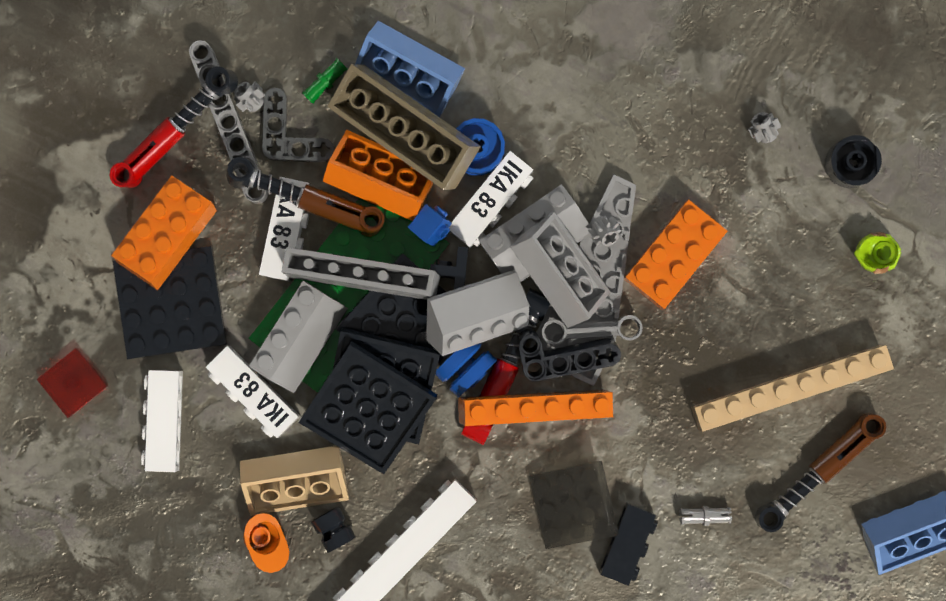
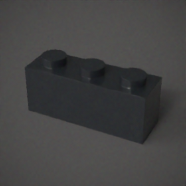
(630, 544)

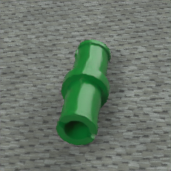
(324, 80)

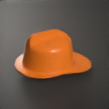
(266, 543)

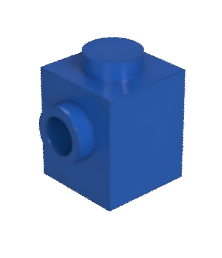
(431, 224)

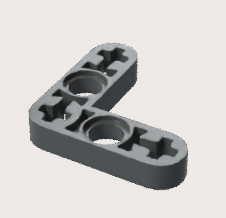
(287, 143)

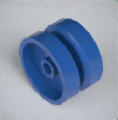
(492, 142)
(466, 367)

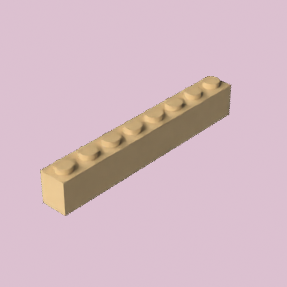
(792, 387)

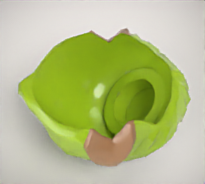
(878, 252)

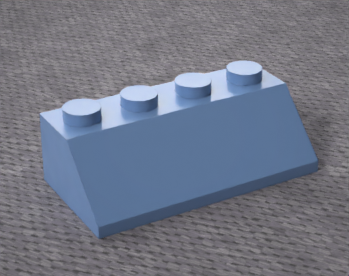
(410, 67)
(907, 533)

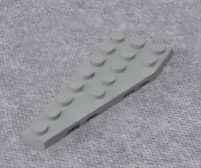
(610, 266)

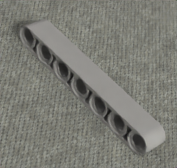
(223, 111)

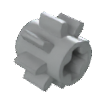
(249, 96)
(764, 127)
(604, 230)

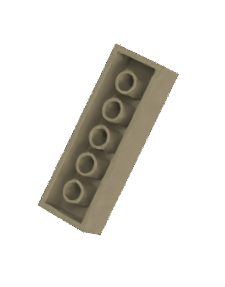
(403, 126)

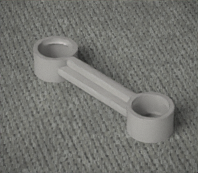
(592, 329)

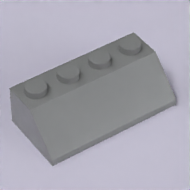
(499, 241)
(561, 270)
(476, 313)
(298, 337)

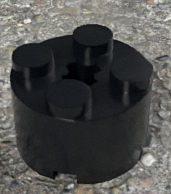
(860, 150)

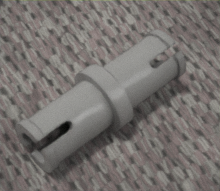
(705, 515)

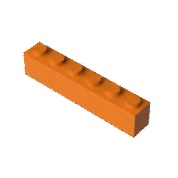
(535, 407)

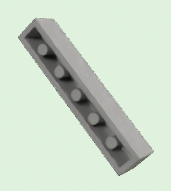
(360, 273)

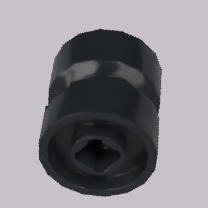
(333, 529)

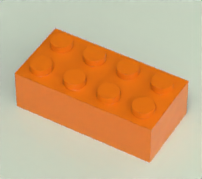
(376, 176)
(164, 232)
(675, 254)

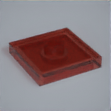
(72, 383)

